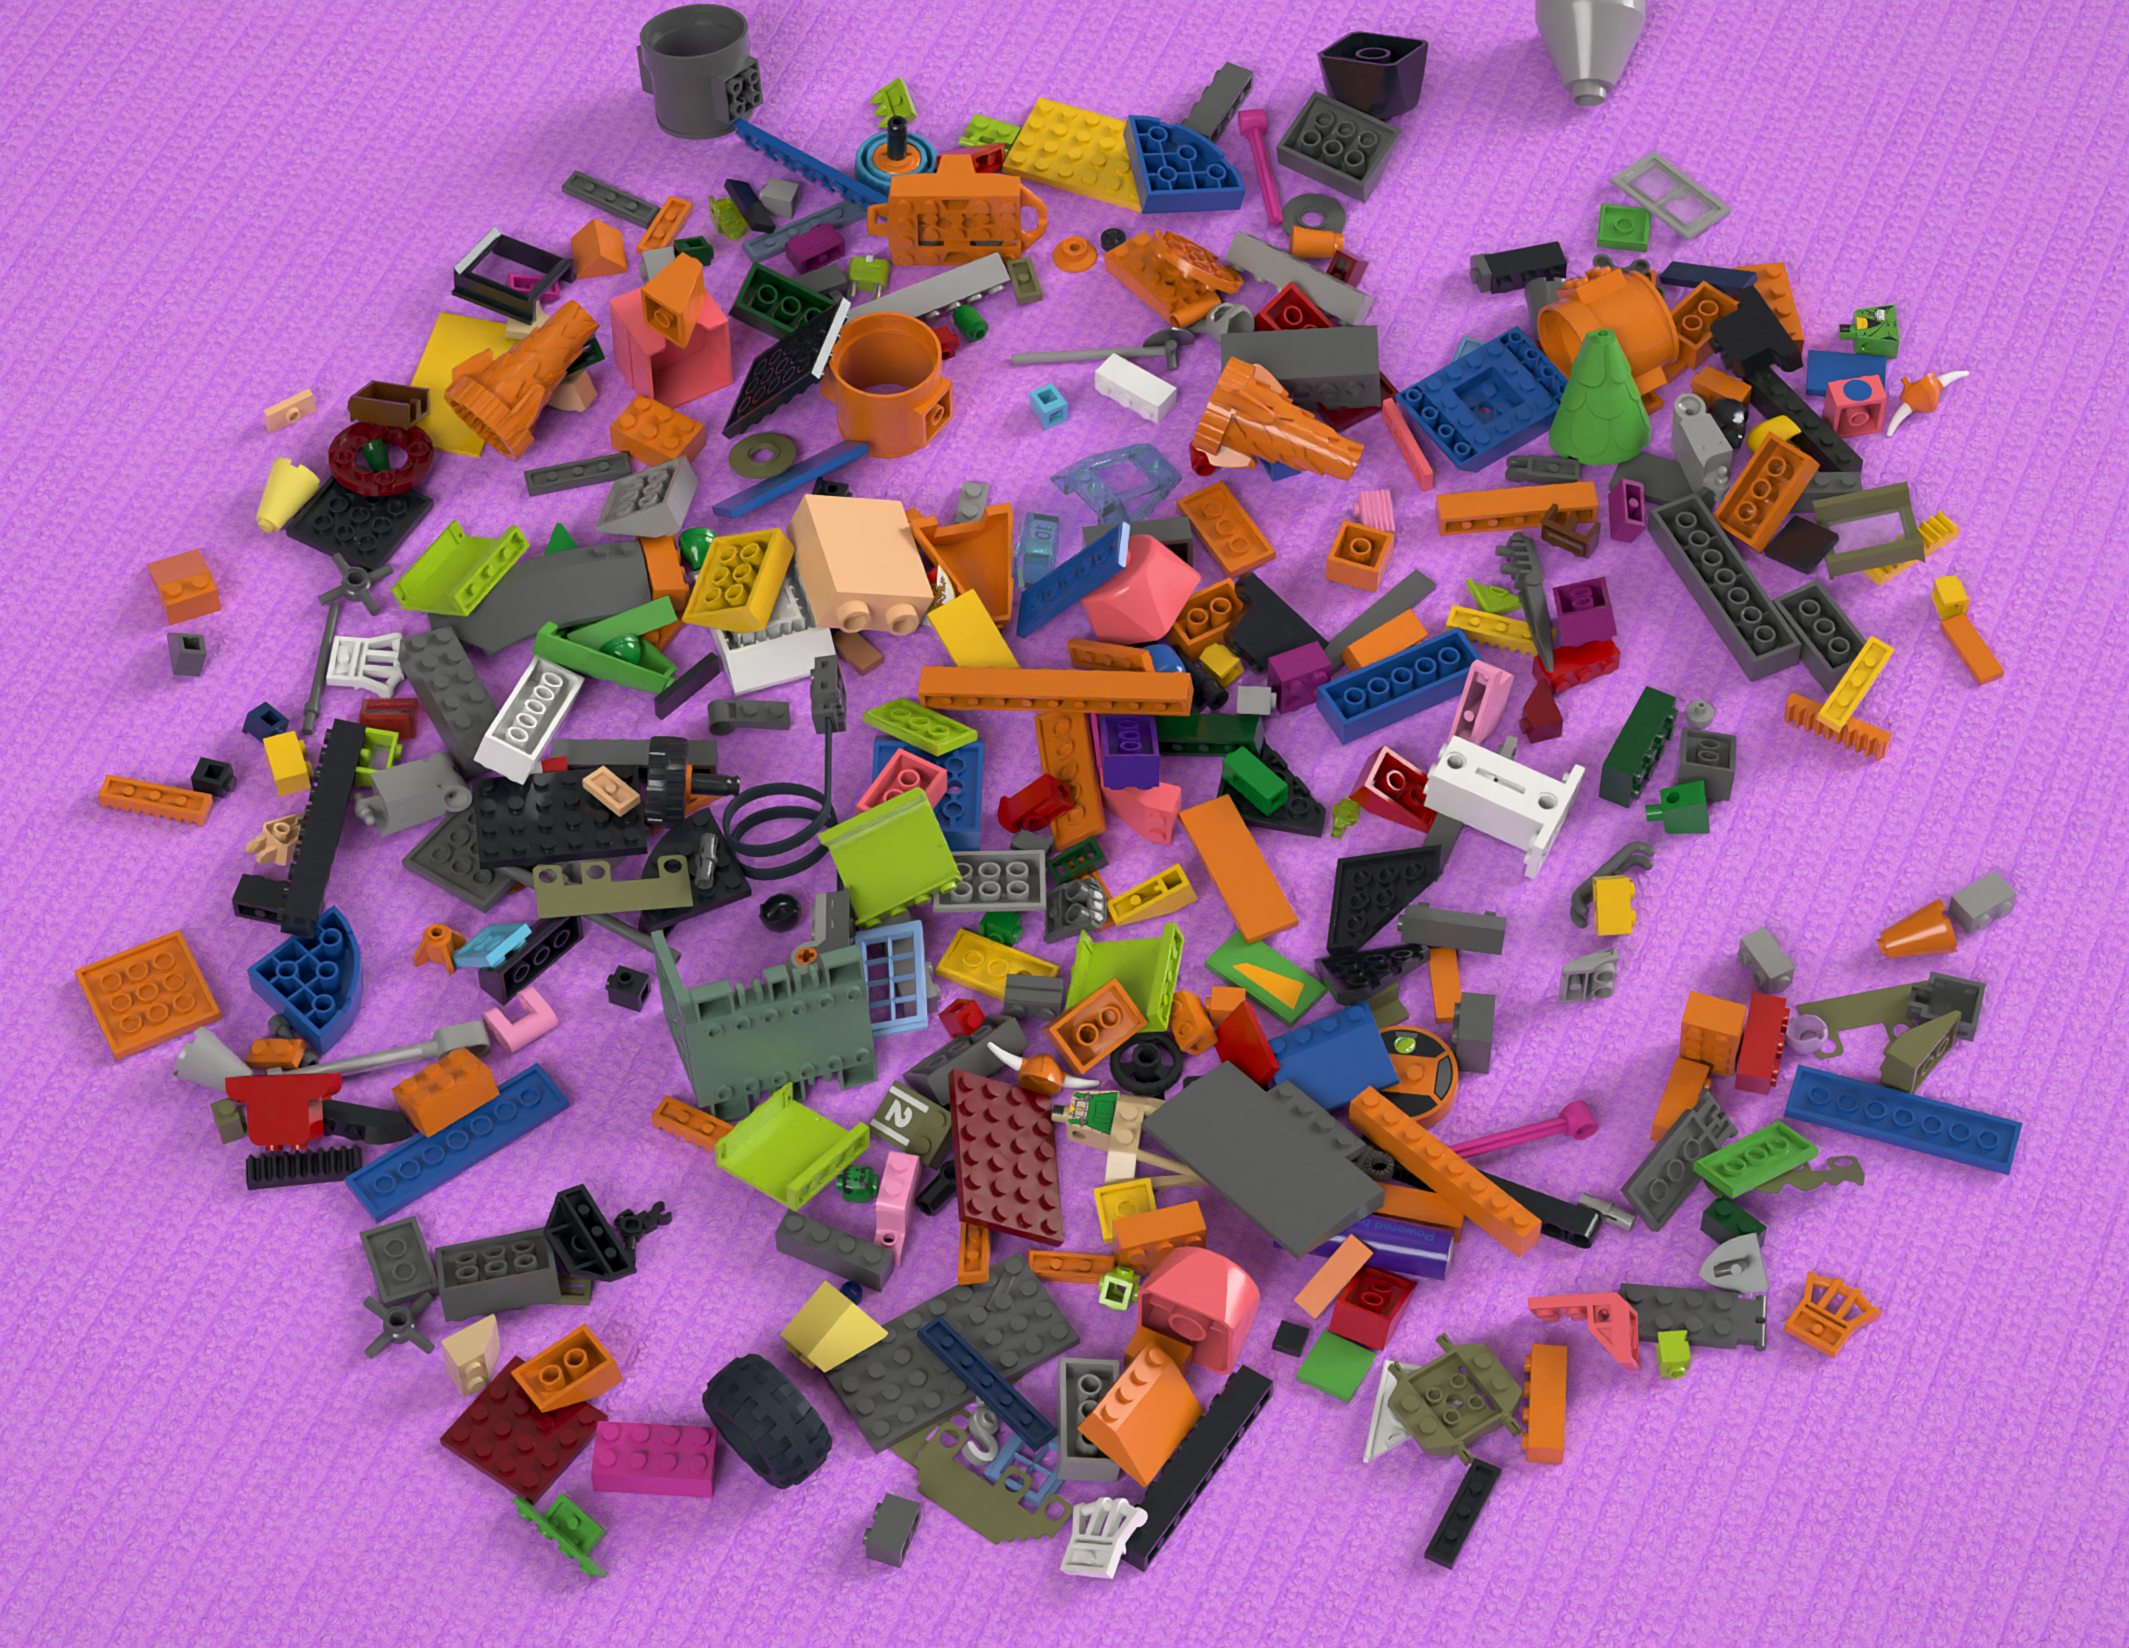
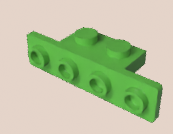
(570, 1528)

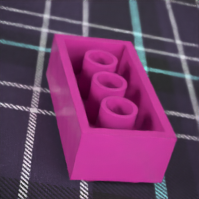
(655, 1459)

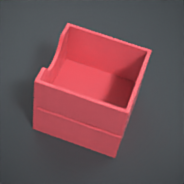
(663, 368)

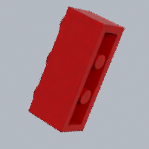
(1578, 664)

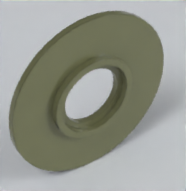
(741, 453)

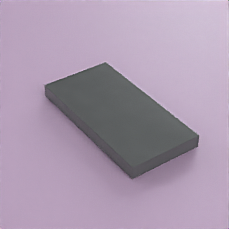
(1661, 478)

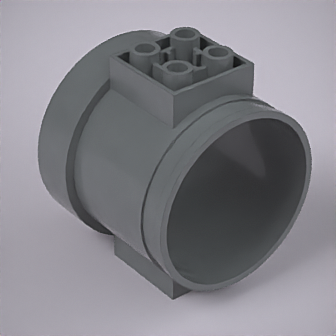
(699, 70)

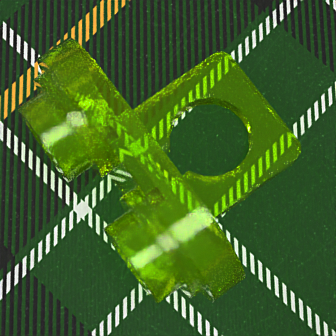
(727, 218)

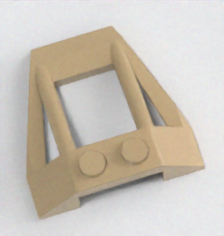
(1125, 1150)

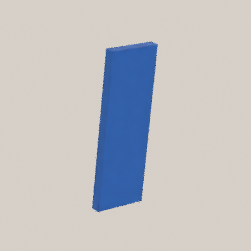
(790, 479)
(1073, 580)

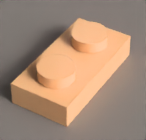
(611, 791)

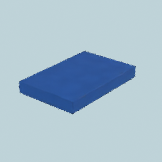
(1834, 366)

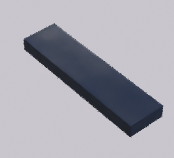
(1721, 278)

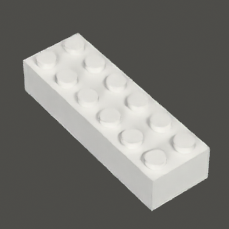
(529, 719)

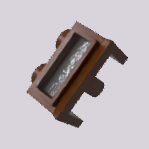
(1565, 536)

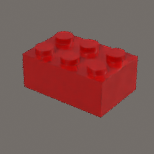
(1762, 1044)

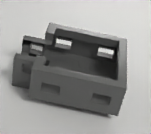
(1945, 995)

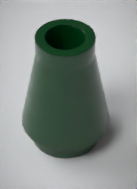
(376, 455)

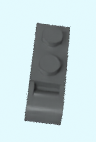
(727, 714)

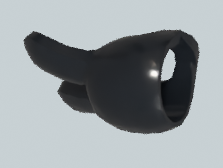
(1731, 419)

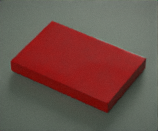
(1246, 1045)

